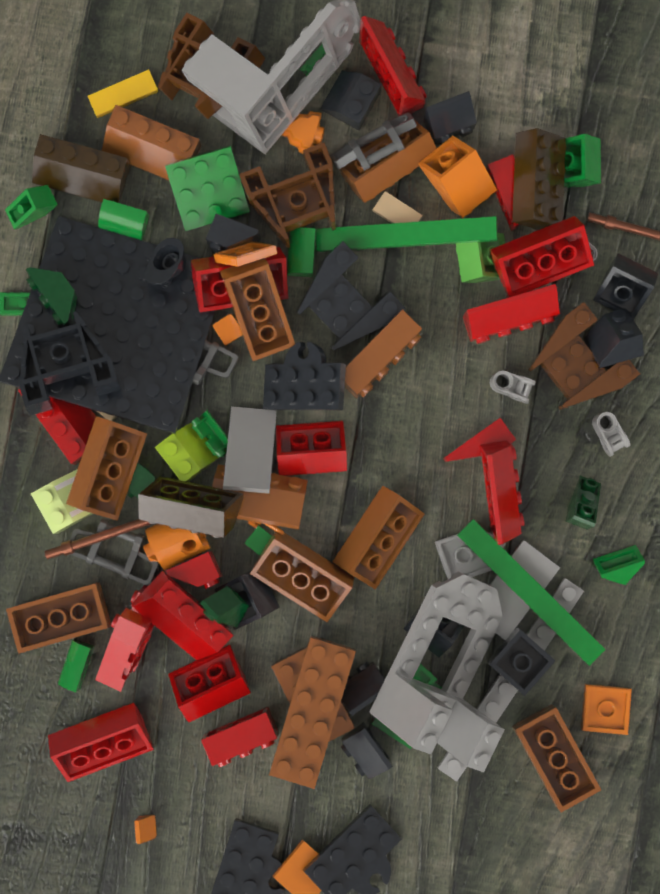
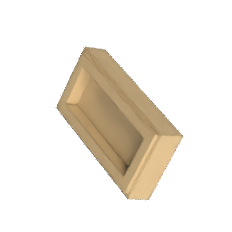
(395, 210)

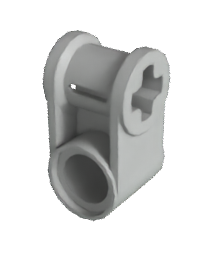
(516, 386)
(610, 434)

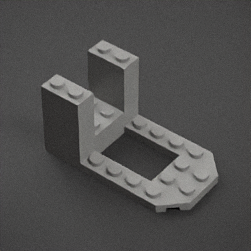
(251, 97)
(432, 715)

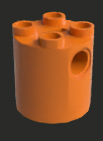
(173, 545)

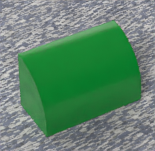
(123, 219)
(301, 252)
(75, 665)

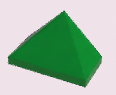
(620, 565)

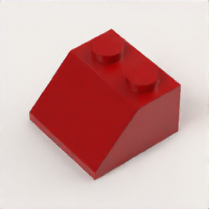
(198, 571)

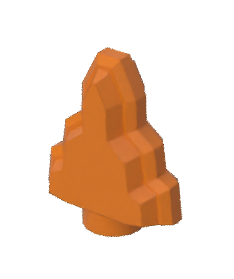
(305, 131)

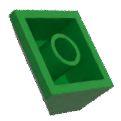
(582, 161)

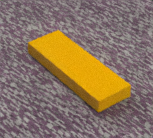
(123, 93)

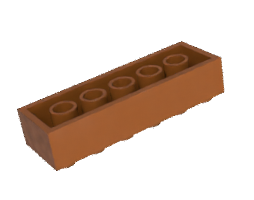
(312, 712)

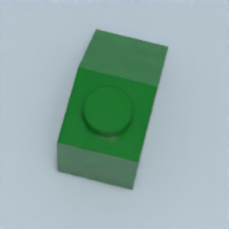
(31, 206)

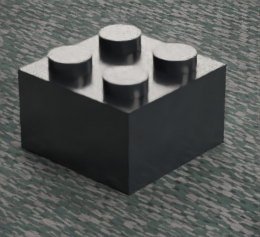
(521, 661)

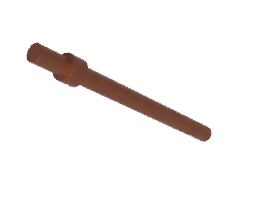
(611, 222)
(69, 547)

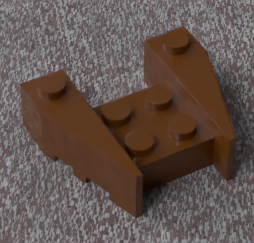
(187, 40)
(296, 199)
(572, 363)

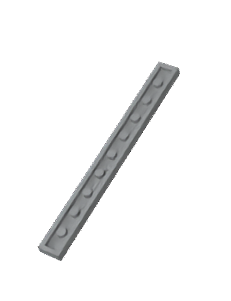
(502, 691)

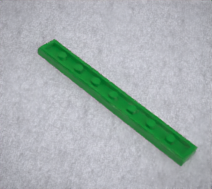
(409, 234)
(531, 592)

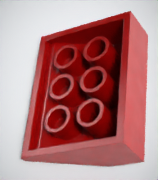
(390, 66)

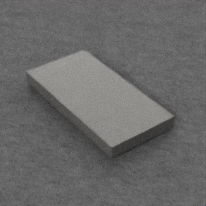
(250, 450)
(512, 605)

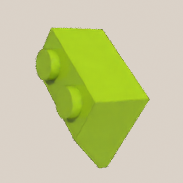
(186, 453)

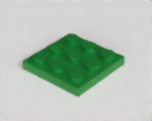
(207, 187)

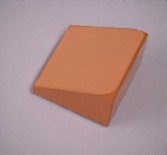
(227, 329)
(145, 828)

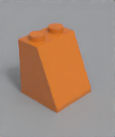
(458, 176)

